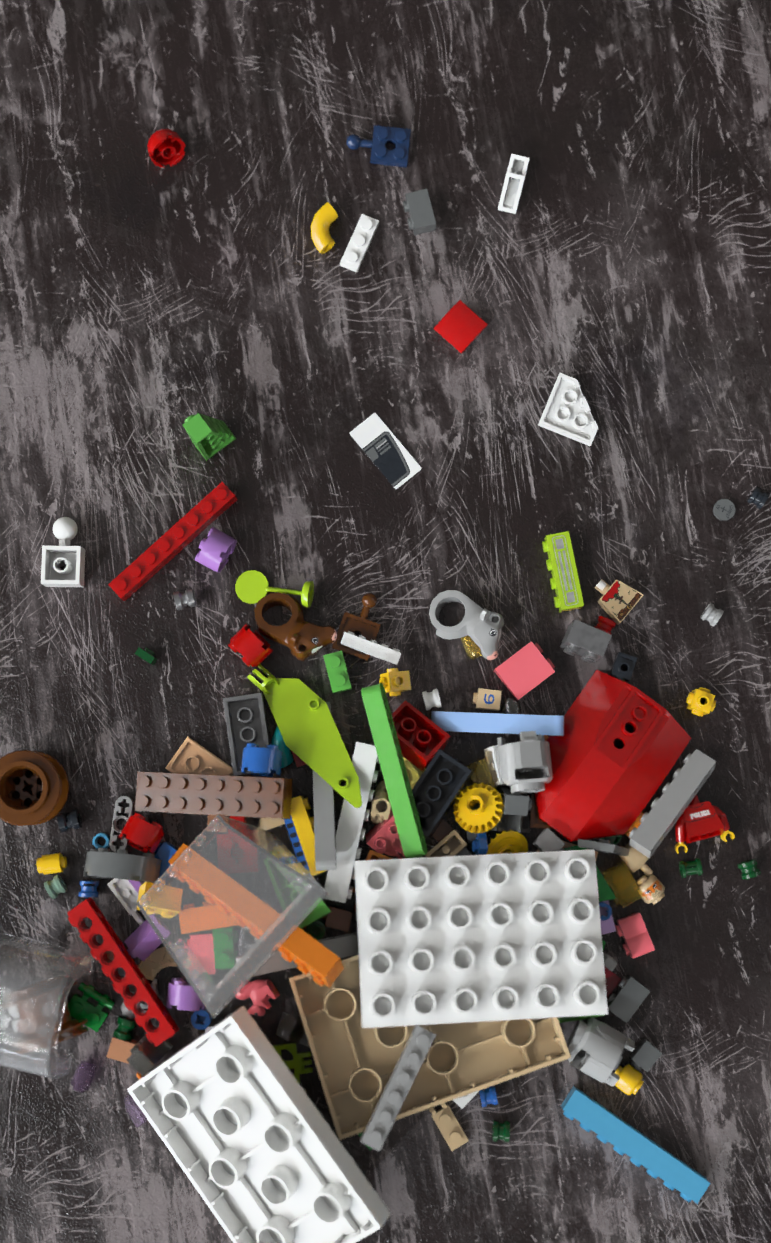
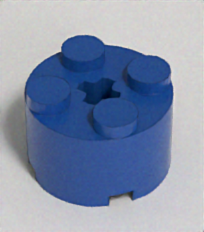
(262, 760)

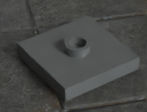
(603, 846)

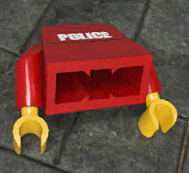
(700, 823)

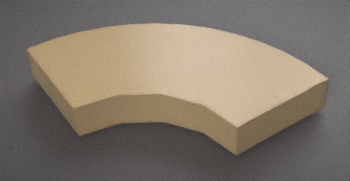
(155, 962)

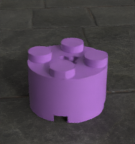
(215, 550)
(183, 996)

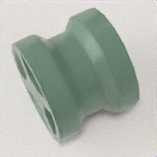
(55, 886)

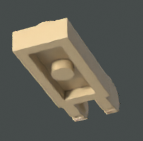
(449, 1126)

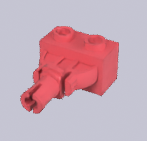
(385, 838)

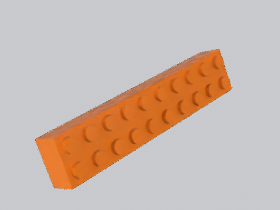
(303, 950)

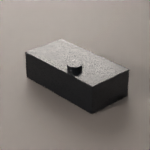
(439, 789)

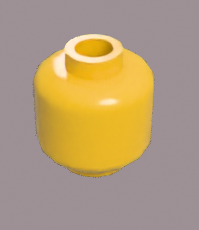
(630, 1079)

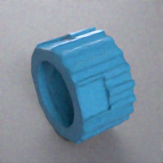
(95, 839)

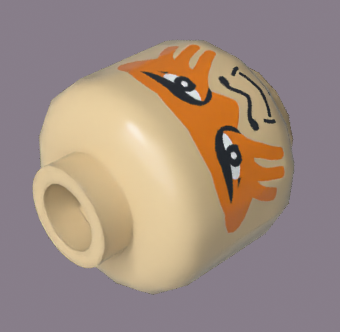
(651, 889)

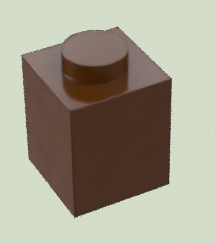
(338, 918)

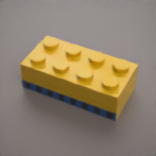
(301, 833)

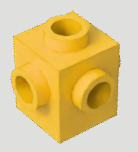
(395, 681)
(694, 701)

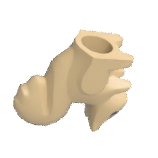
(380, 804)

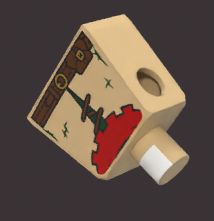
(617, 599)

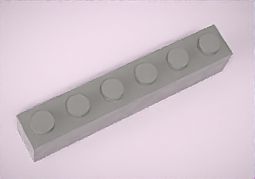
(672, 803)
(397, 1088)

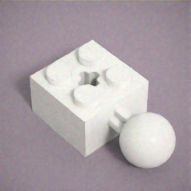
(55, 556)

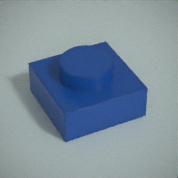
(480, 844)

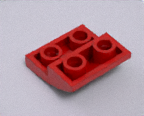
(460, 326)

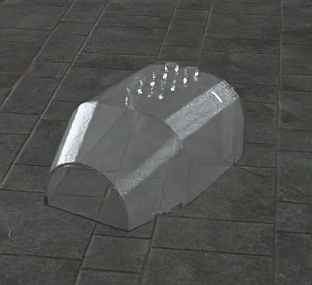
(33, 1000)

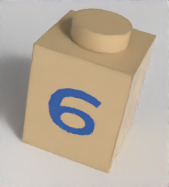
(487, 699)

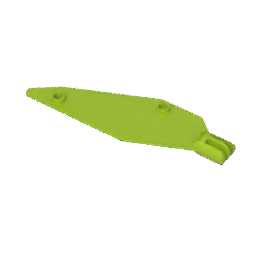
(310, 731)

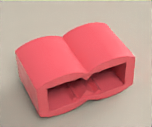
(635, 935)

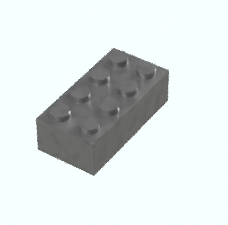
(245, 724)

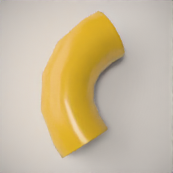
(320, 228)

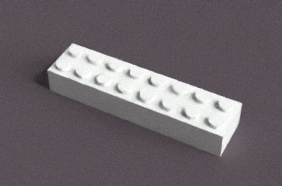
(350, 826)

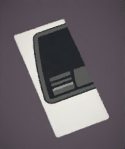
(385, 450)

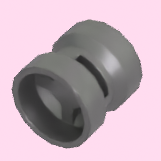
(183, 599)

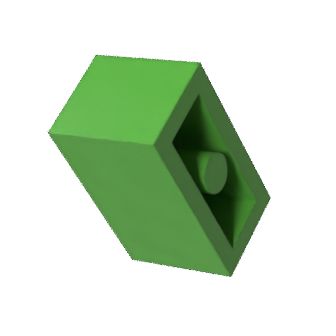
(337, 672)

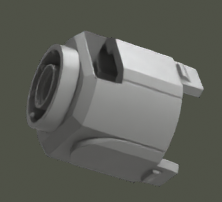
(525, 763)
(597, 1049)

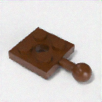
(361, 624)

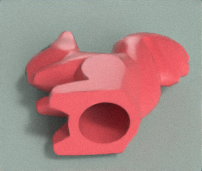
(260, 992)

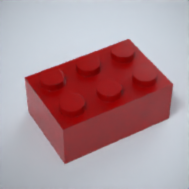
(418, 735)

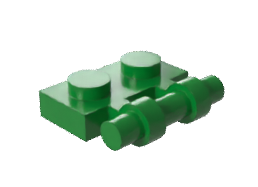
(81, 1008)

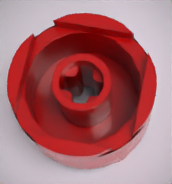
(251, 646)
(142, 834)

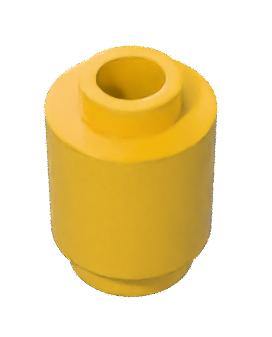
(51, 863)

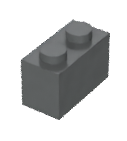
(420, 212)
(515, 803)
(626, 998)

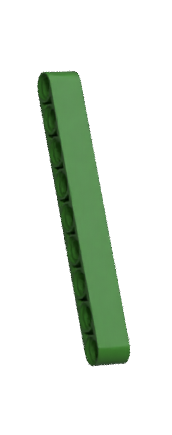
(394, 771)

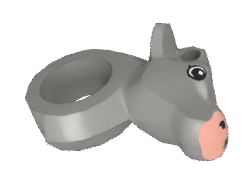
(478, 623)

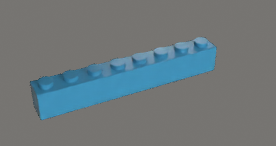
(634, 1144)

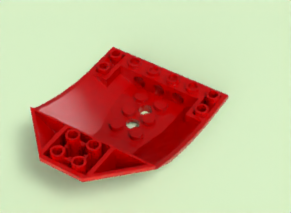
(594, 784)

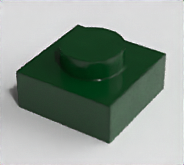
(147, 655)

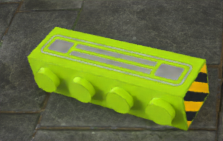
(564, 572)

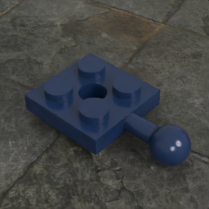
(379, 153)

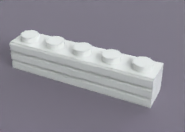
(371, 647)

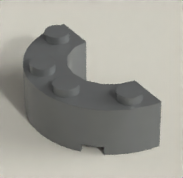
(121, 865)

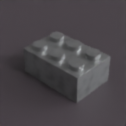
(585, 641)

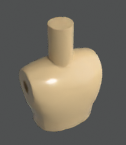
(636, 861)

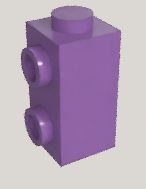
(142, 941)

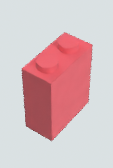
(525, 670)

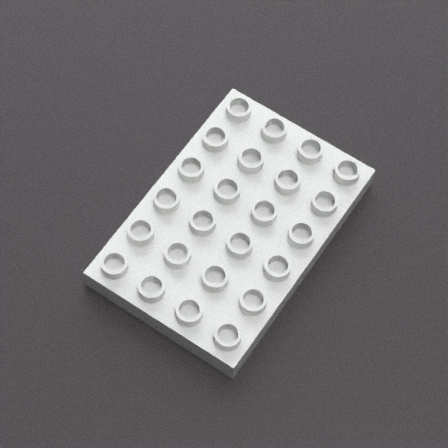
(479, 938)
(256, 1141)

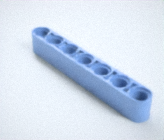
(498, 723)

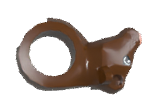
(300, 636)

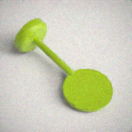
(253, 586)

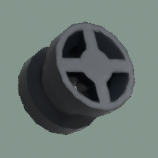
(758, 497)

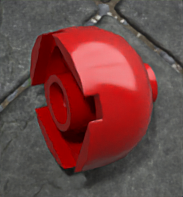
(166, 147)

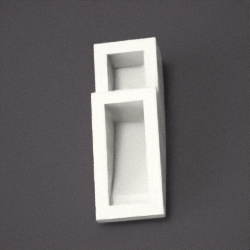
(513, 183)

